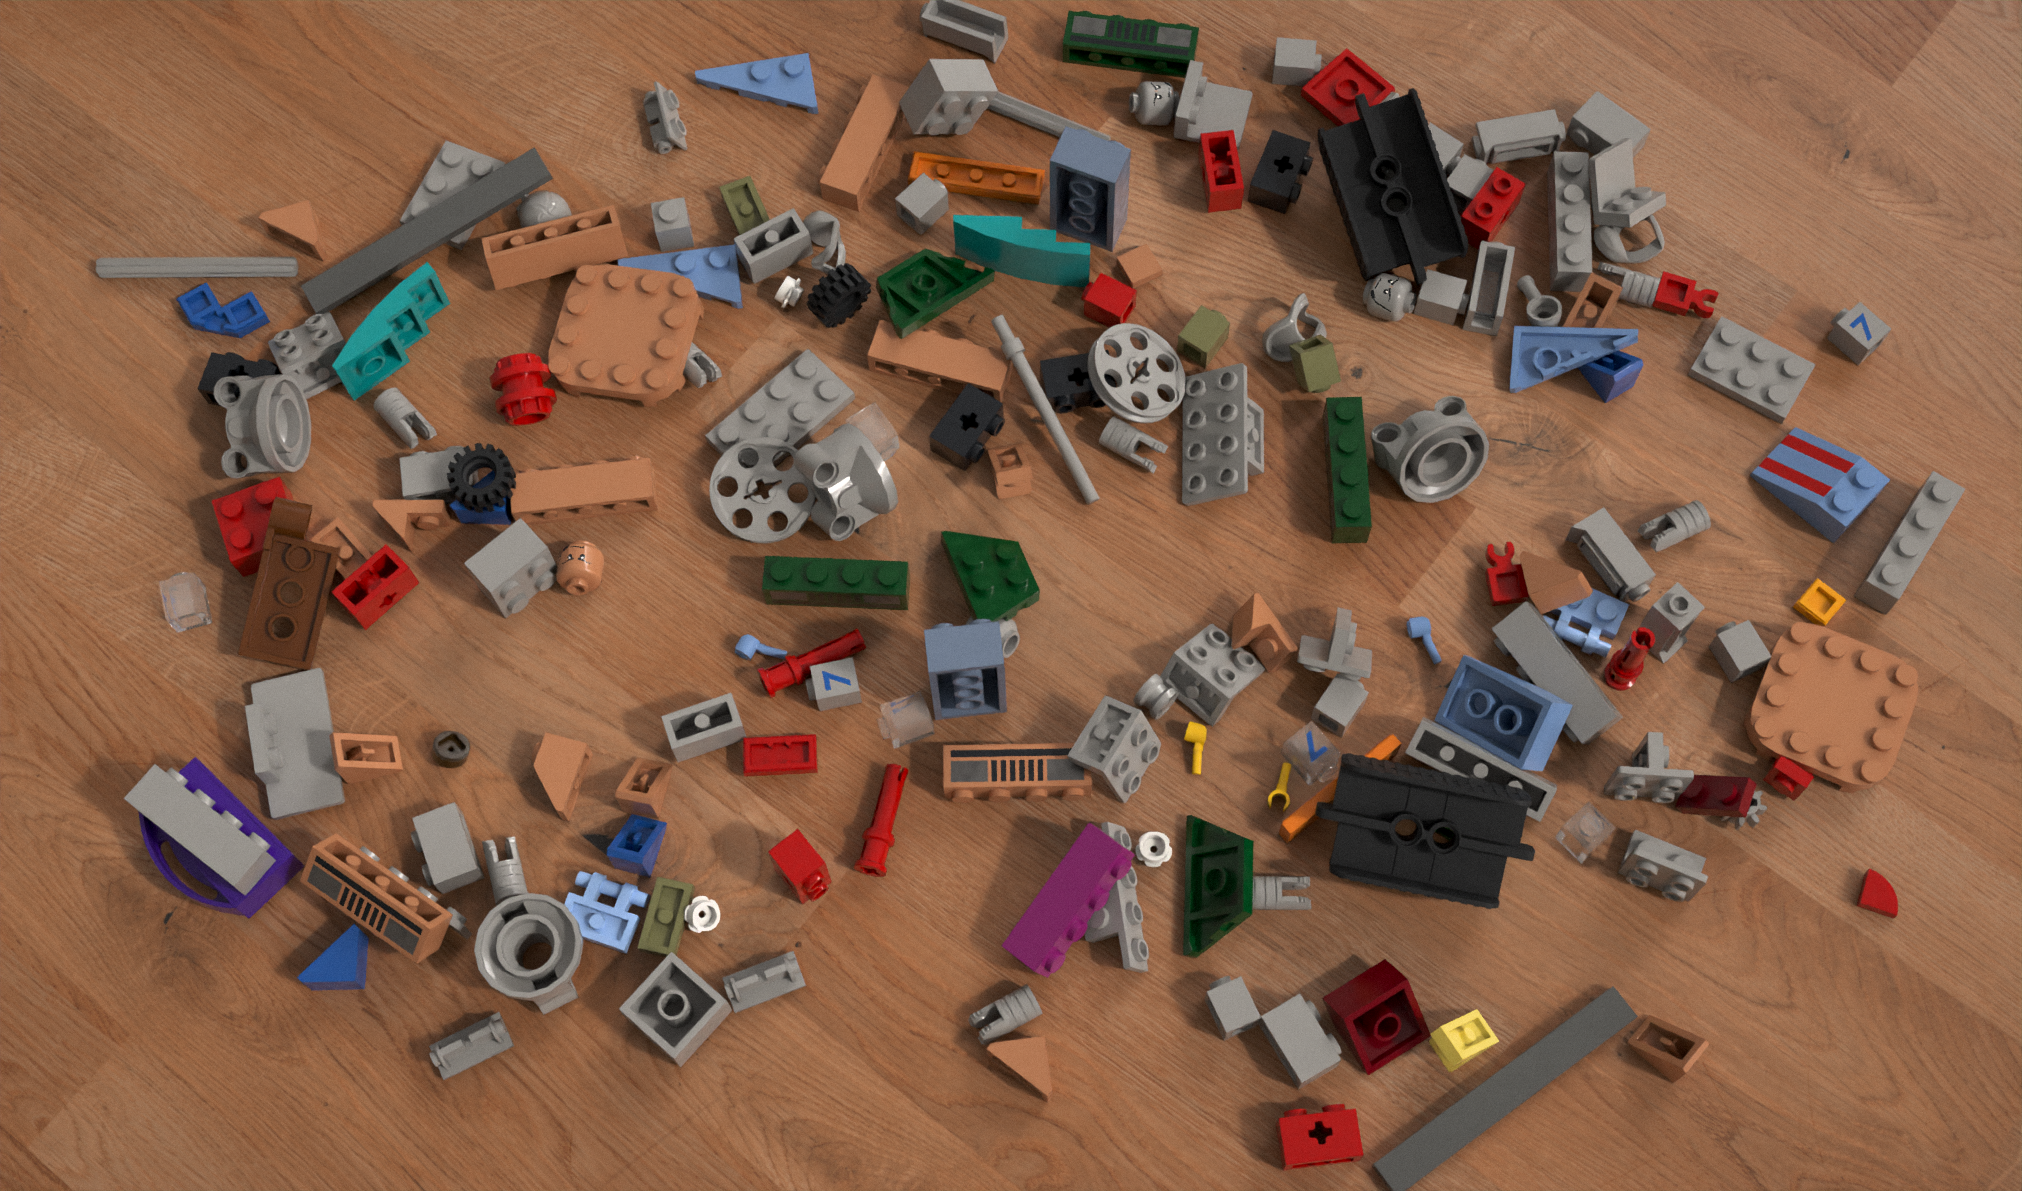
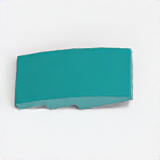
(1020, 252)
(388, 330)

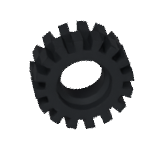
(838, 295)
(473, 461)

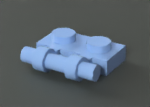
(1598, 613)
(602, 923)

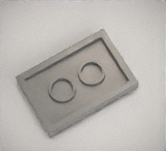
(449, 174)
(1751, 370)

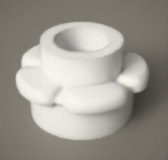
(789, 292)
(1149, 840)
(710, 918)

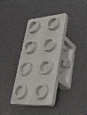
(1220, 435)
(292, 743)

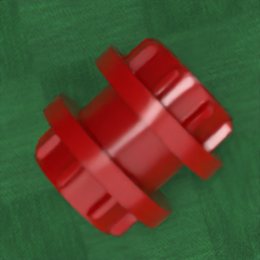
(524, 395)

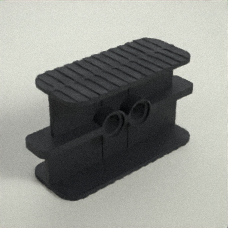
(1397, 138)
(1467, 869)

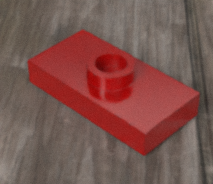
(780, 755)

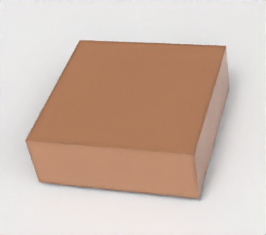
(1139, 266)

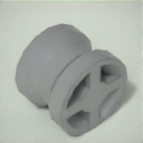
(1156, 696)

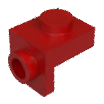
(1788, 778)

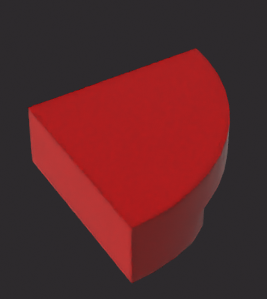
(1878, 895)

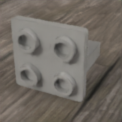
(1339, 652)
(1648, 774)

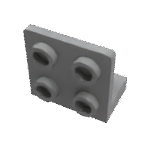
(1209, 107)
(1613, 188)
(309, 353)
(1210, 673)
(1117, 746)
(1663, 867)

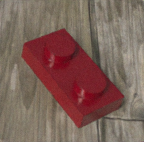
(1717, 796)

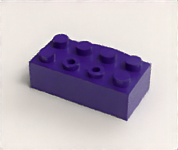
(229, 898)

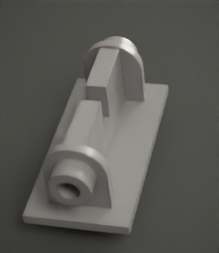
(662, 107)
(764, 982)
(470, 1046)

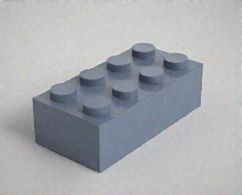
(1089, 188)
(966, 669)

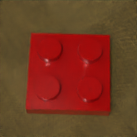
(1339, 82)

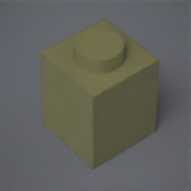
(1203, 336)
(1315, 364)

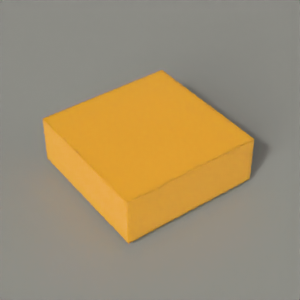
(1819, 603)

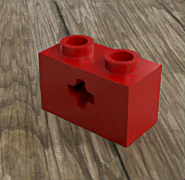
(1220, 171)
(1491, 207)
(375, 587)
(800, 867)
(1339, 1147)

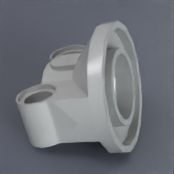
(264, 424)
(1432, 451)
(847, 481)
(514, 928)

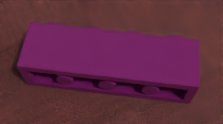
(1068, 901)

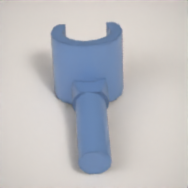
(1421, 628)
(749, 645)

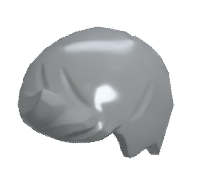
(541, 207)

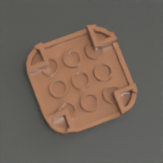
(625, 333)
(1832, 706)

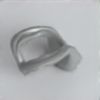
(826, 233)
(1610, 244)
(1285, 331)

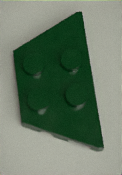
(927, 288)
(990, 575)
(1215, 884)

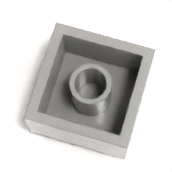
(948, 96)
(513, 568)
(675, 1009)

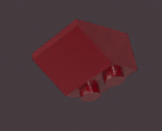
(1377, 1016)

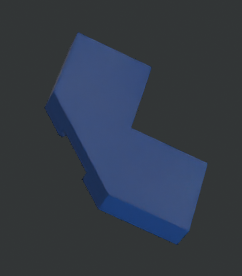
(232, 320)

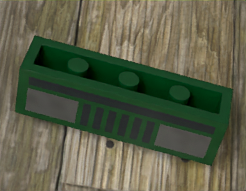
(1129, 44)
(1346, 470)
(836, 583)

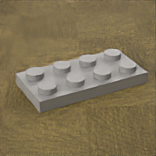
(785, 408)

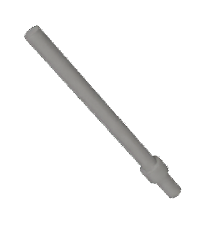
(1013, 350)

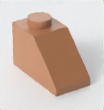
(562, 770)

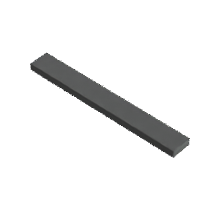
(426, 232)
(1504, 1091)

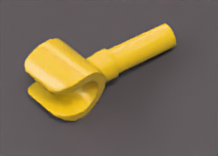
(1196, 734)
(1281, 787)

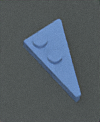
(774, 80)
(710, 269)
(1551, 351)

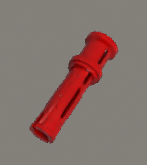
(1628, 662)
(795, 669)
(879, 835)

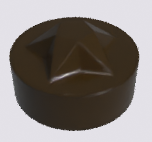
(450, 749)

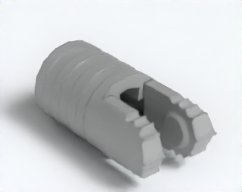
(1637, 287)
(700, 367)
(402, 416)
(1125, 441)
(1676, 525)
(507, 875)
(1268, 893)
(1005, 1014)

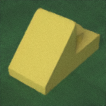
(1462, 1040)

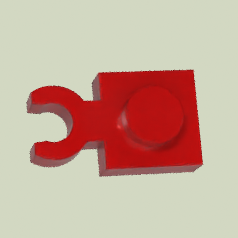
(1679, 294)
(1504, 580)

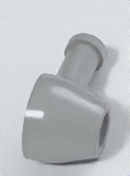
(1541, 309)

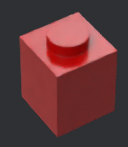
(1108, 301)

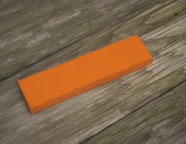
(980, 177)
(1305, 815)

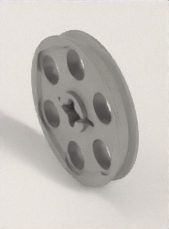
(1124, 368)
(747, 482)

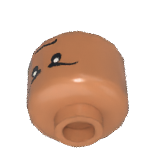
(580, 566)

